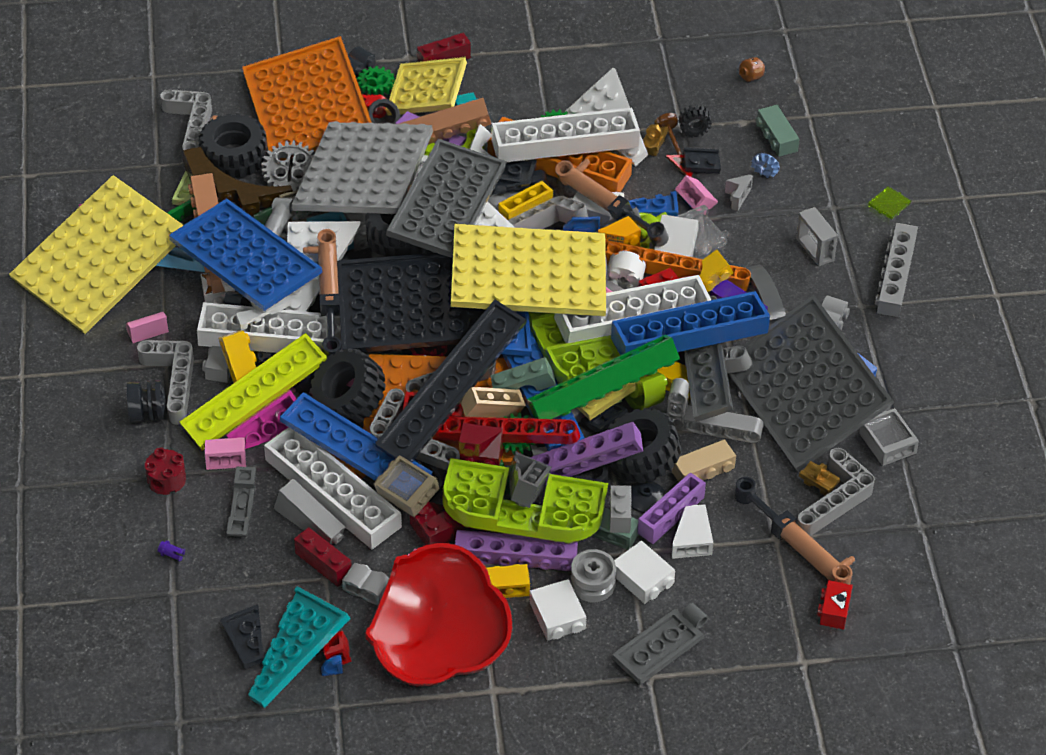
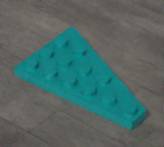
(302, 634)

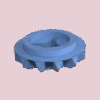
(760, 160)

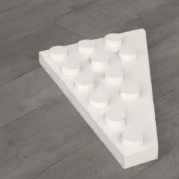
(608, 95)
(305, 235)

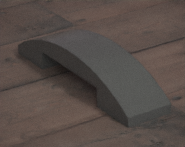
(767, 291)
(242, 501)

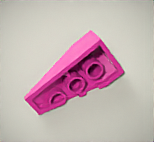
(265, 423)

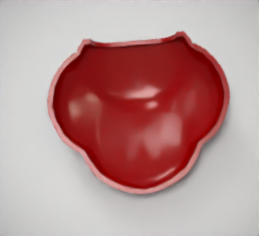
(439, 617)

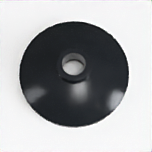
(645, 495)

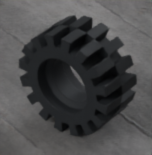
(695, 113)

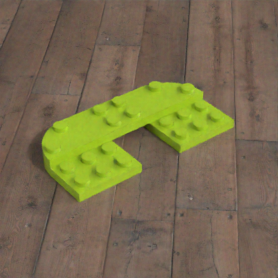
(569, 358)
(568, 514)

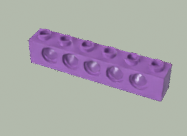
(593, 451)
(517, 549)

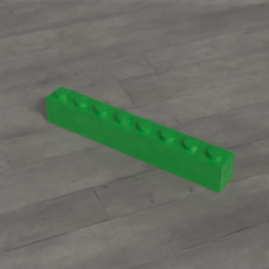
(604, 378)

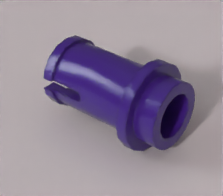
(170, 550)

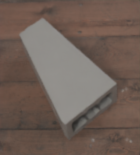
(306, 512)

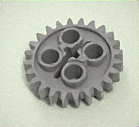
(273, 166)

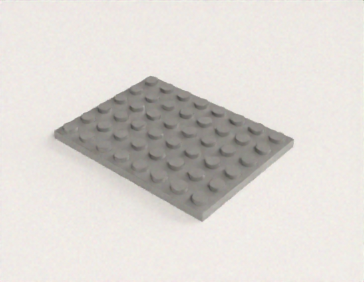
(363, 167)

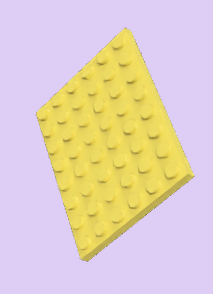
(97, 254)
(529, 269)

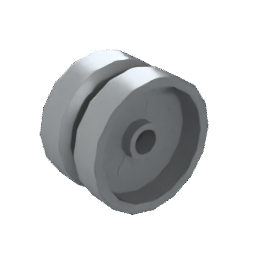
(593, 575)

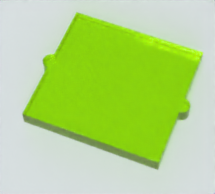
(889, 202)

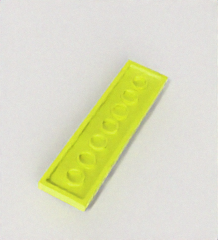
(254, 391)

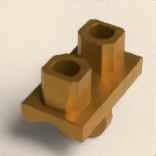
(654, 138)
(818, 476)

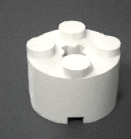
(625, 269)

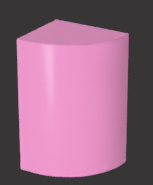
(695, 193)
(147, 327)
(225, 453)

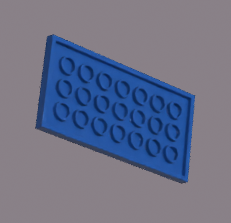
(245, 254)

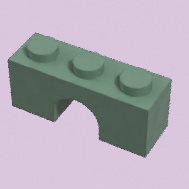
(535, 373)

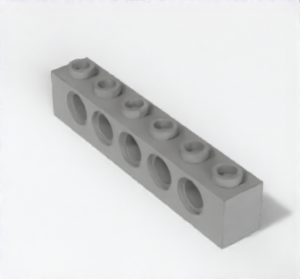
(897, 269)

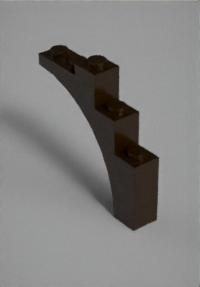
(247, 196)

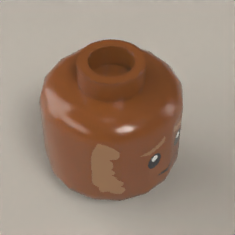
(751, 69)

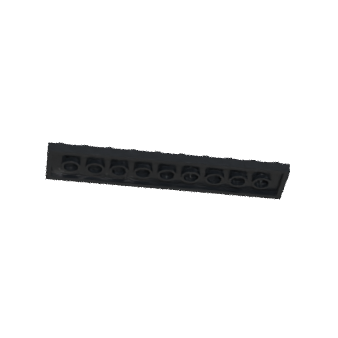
(451, 382)

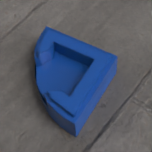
(332, 666)

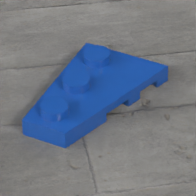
(657, 205)

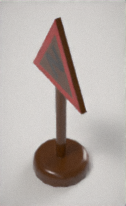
(670, 120)

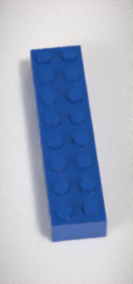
(695, 324)

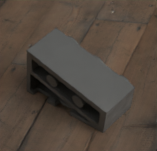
(526, 479)

